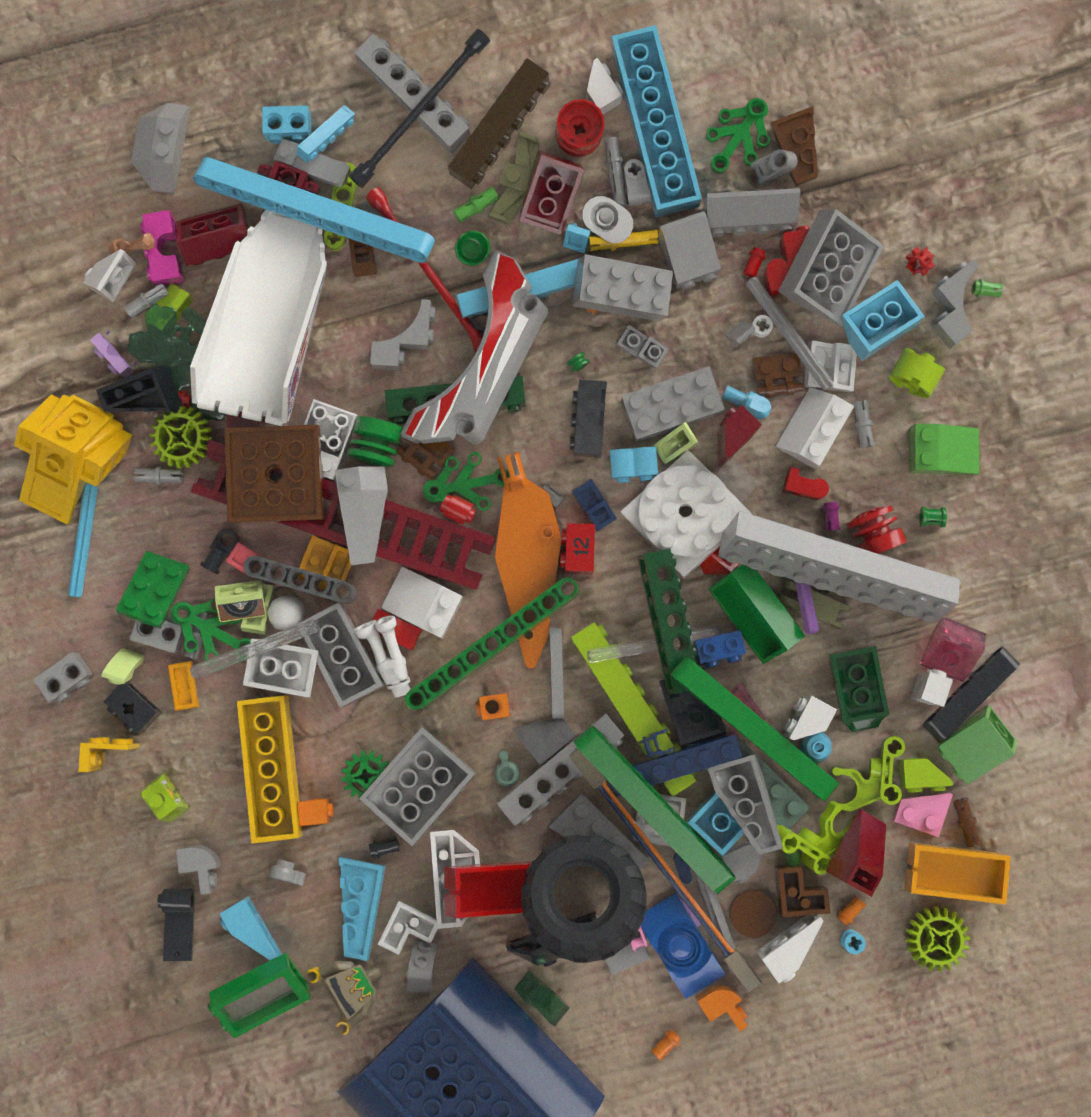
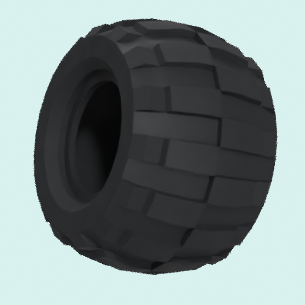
(597, 938)

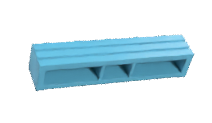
(325, 134)

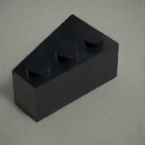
(144, 392)

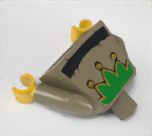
(349, 989)

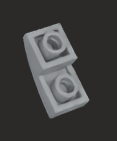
(641, 346)

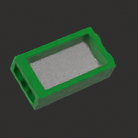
(258, 995)

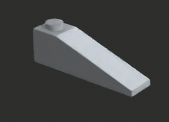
(362, 503)
(746, 797)

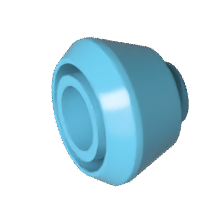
(810, 749)

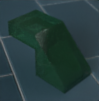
(542, 998)

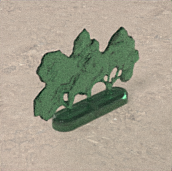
(163, 348)

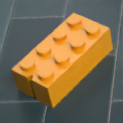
(957, 873)

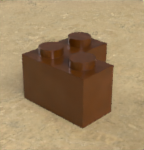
(794, 897)

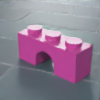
(161, 268)

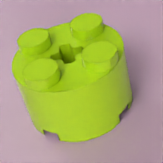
(917, 373)

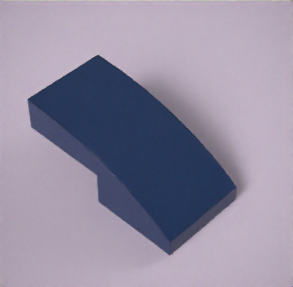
(594, 504)

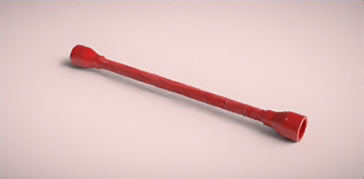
(379, 202)

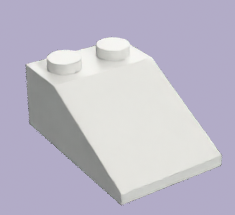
(422, 602)
(282, 670)
(787, 951)

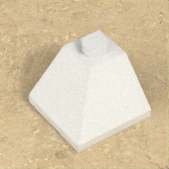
(110, 274)

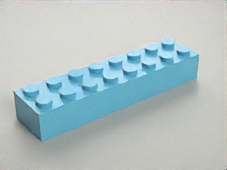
(655, 121)

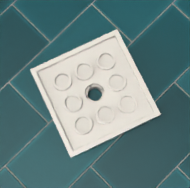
(693, 537)

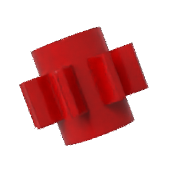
(920, 261)

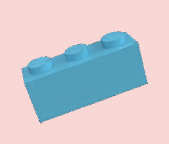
(881, 320)

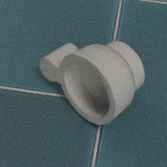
(284, 872)

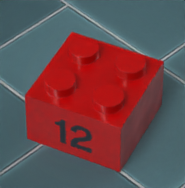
(579, 548)

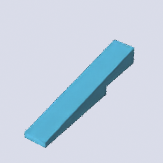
(542, 282)

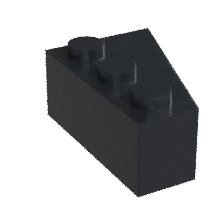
(588, 418)

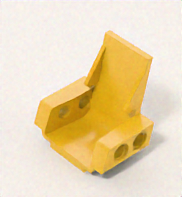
(67, 447)

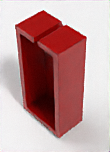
(484, 889)

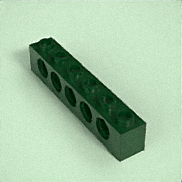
(397, 398)
(660, 611)

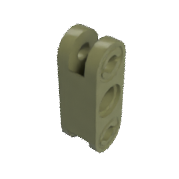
(825, 607)

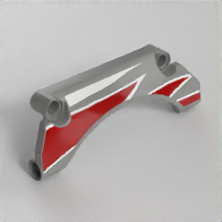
(476, 396)

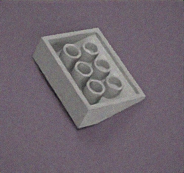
(831, 266)
(418, 786)

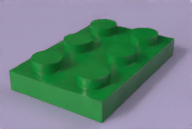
(153, 589)

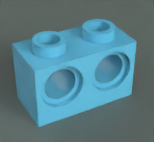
(288, 117)

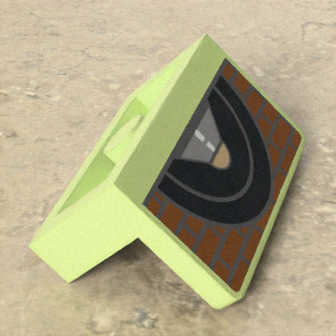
(240, 601)

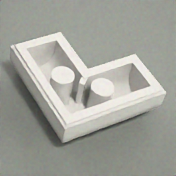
(407, 920)

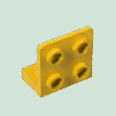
(92, 754)

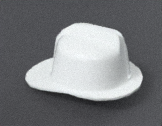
(607, 219)

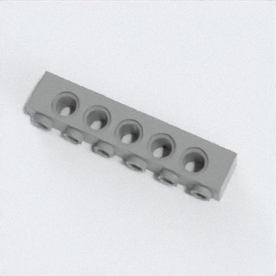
(376, 49)
(510, 803)

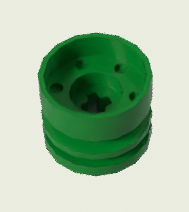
(375, 441)

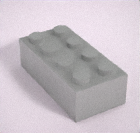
(622, 288)
(672, 403)
(343, 656)

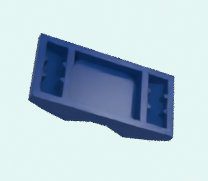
(681, 946)

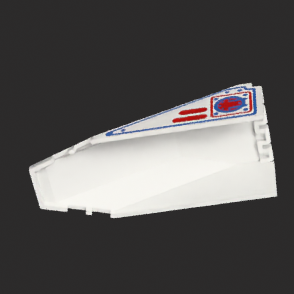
(261, 322)

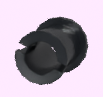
(384, 847)

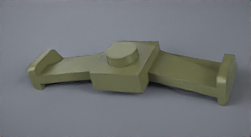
(515, 180)

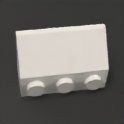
(814, 427)

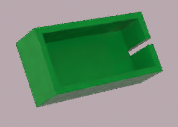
(756, 613)

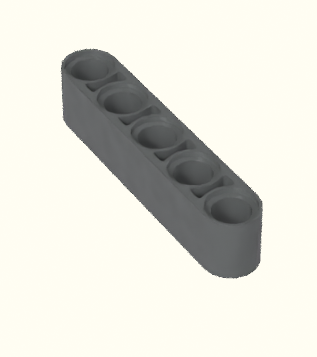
(290, 576)

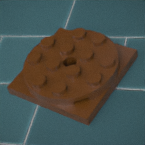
(249, 461)

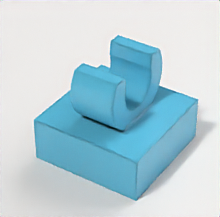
(576, 238)

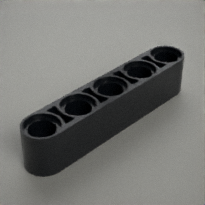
(971, 694)

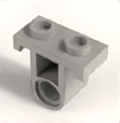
(421, 967)

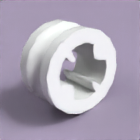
(768, 323)

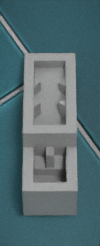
(320, 169)

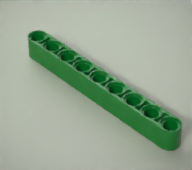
(481, 646)
(754, 728)
(654, 809)

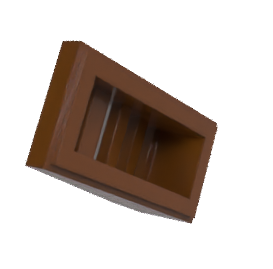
(364, 265)

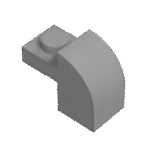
(200, 859)

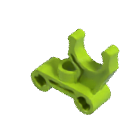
(879, 778)
(815, 847)

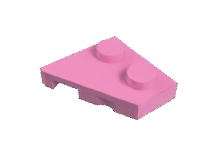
(923, 812)

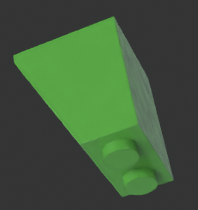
(978, 745)

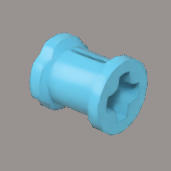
(859, 945)

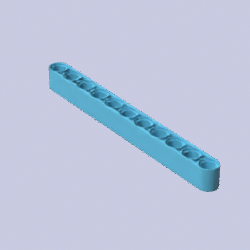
(314, 210)

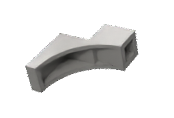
(953, 325)
(389, 353)

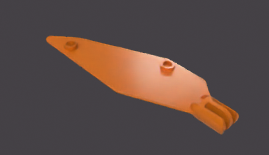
(527, 550)

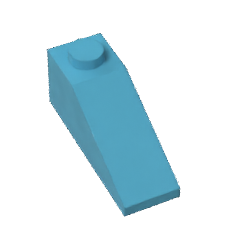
(247, 926)

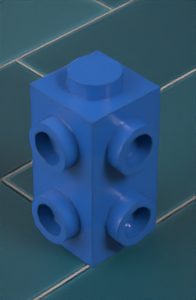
(720, 648)

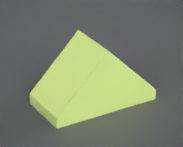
(676, 443)

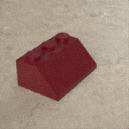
(211, 234)
(735, 431)

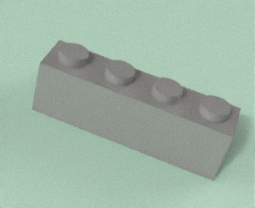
(752, 211)

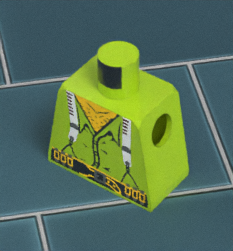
(164, 799)

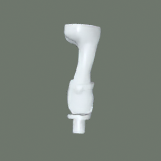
(392, 668)

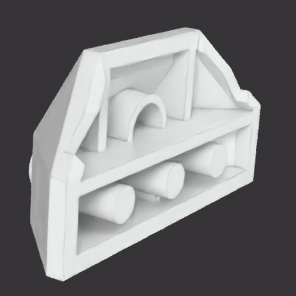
(448, 849)

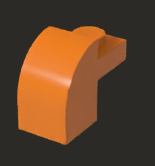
(719, 1000)

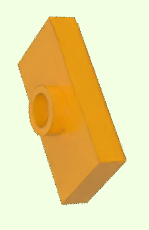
(183, 686)

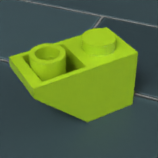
(921, 773)

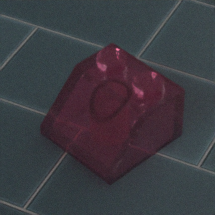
(954, 648)

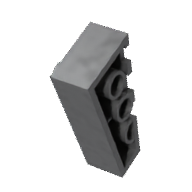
(586, 819)

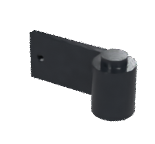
(179, 923)

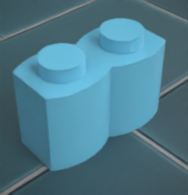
(633, 464)

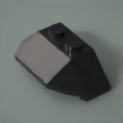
(532, 951)

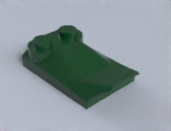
(859, 687)

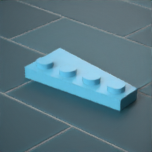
(361, 895)

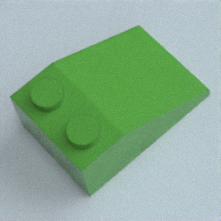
(943, 449)

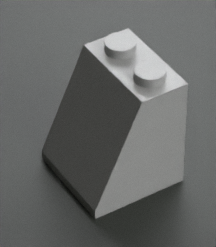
(689, 250)

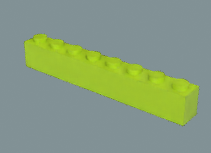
(628, 699)

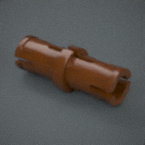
(967, 822)

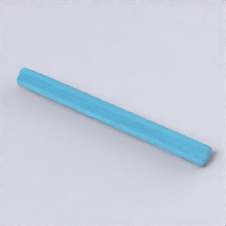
(82, 540)

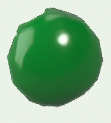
(472, 248)

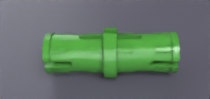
(476, 204)

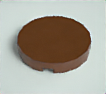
(753, 913)

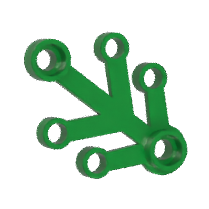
(740, 132)
(462, 483)
(207, 627)

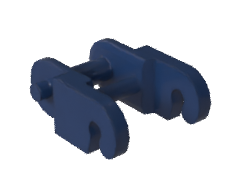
(653, 736)
(683, 869)

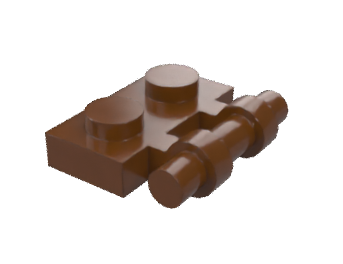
(774, 368)
(436, 453)

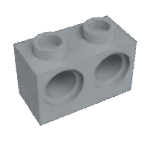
(157, 637)
(62, 673)

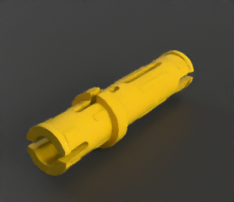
(634, 239)

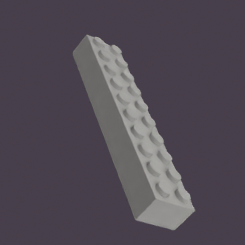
(838, 567)

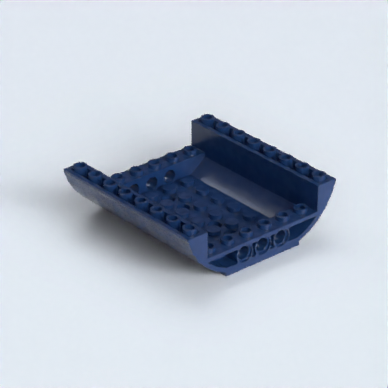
(480, 1047)

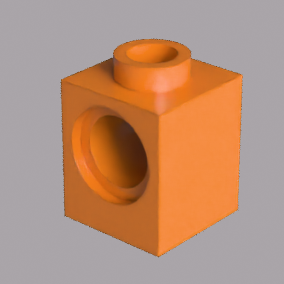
(504, 710)
(315, 811)

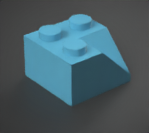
(715, 824)

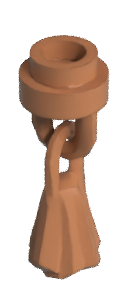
(144, 242)

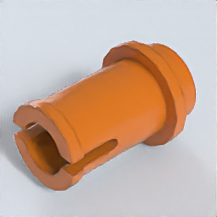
(850, 911)
(666, 1044)

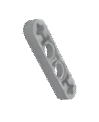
(557, 673)

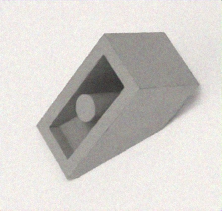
(742, 861)

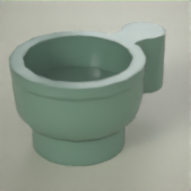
(506, 771)

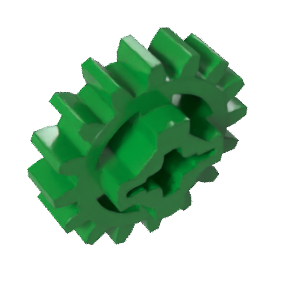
(364, 764)

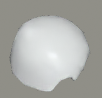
(286, 612)

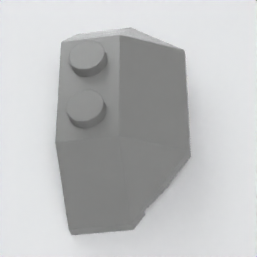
(160, 146)

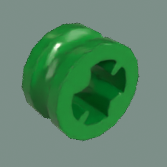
(578, 362)

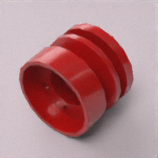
(581, 115)
(876, 530)

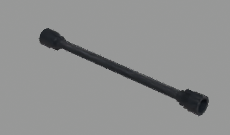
(474, 45)

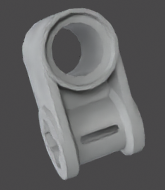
(770, 169)
(636, 187)

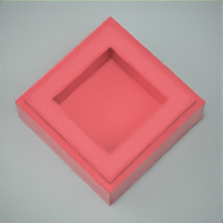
(239, 555)

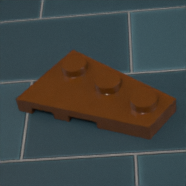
(797, 135)

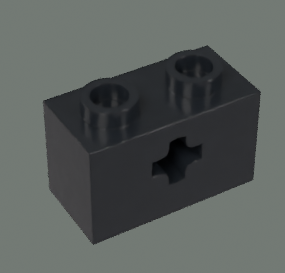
(144, 709)

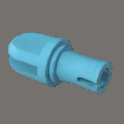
(754, 403)

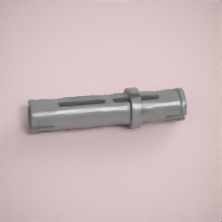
(615, 170)

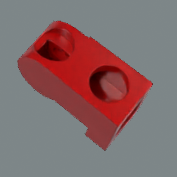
(804, 487)

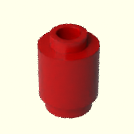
(457, 509)

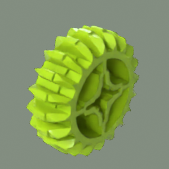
(187, 430)
(929, 943)

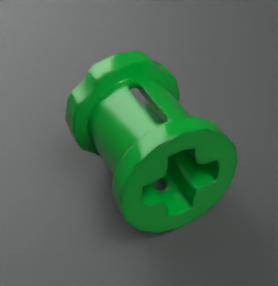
(933, 517)

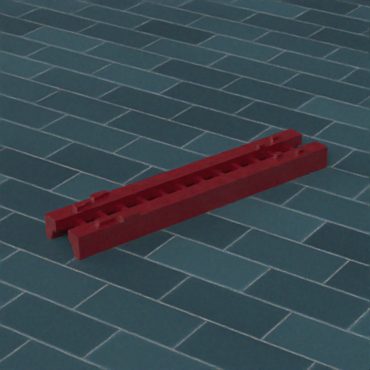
(393, 512)

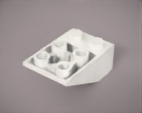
(335, 435)

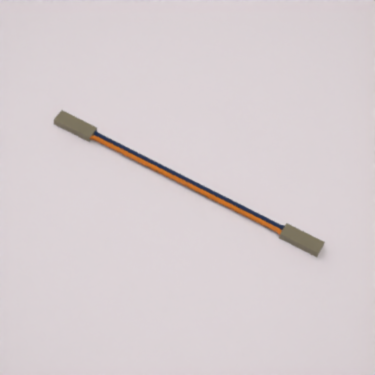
(734, 958)

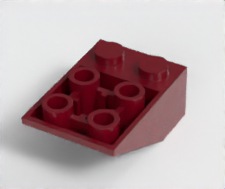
(861, 854)

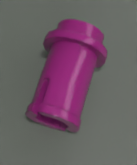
(831, 516)

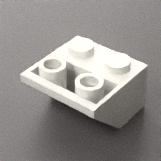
(809, 718)

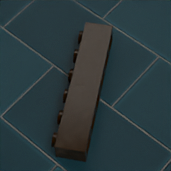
(499, 123)

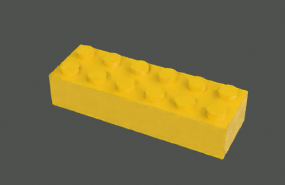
(269, 768)

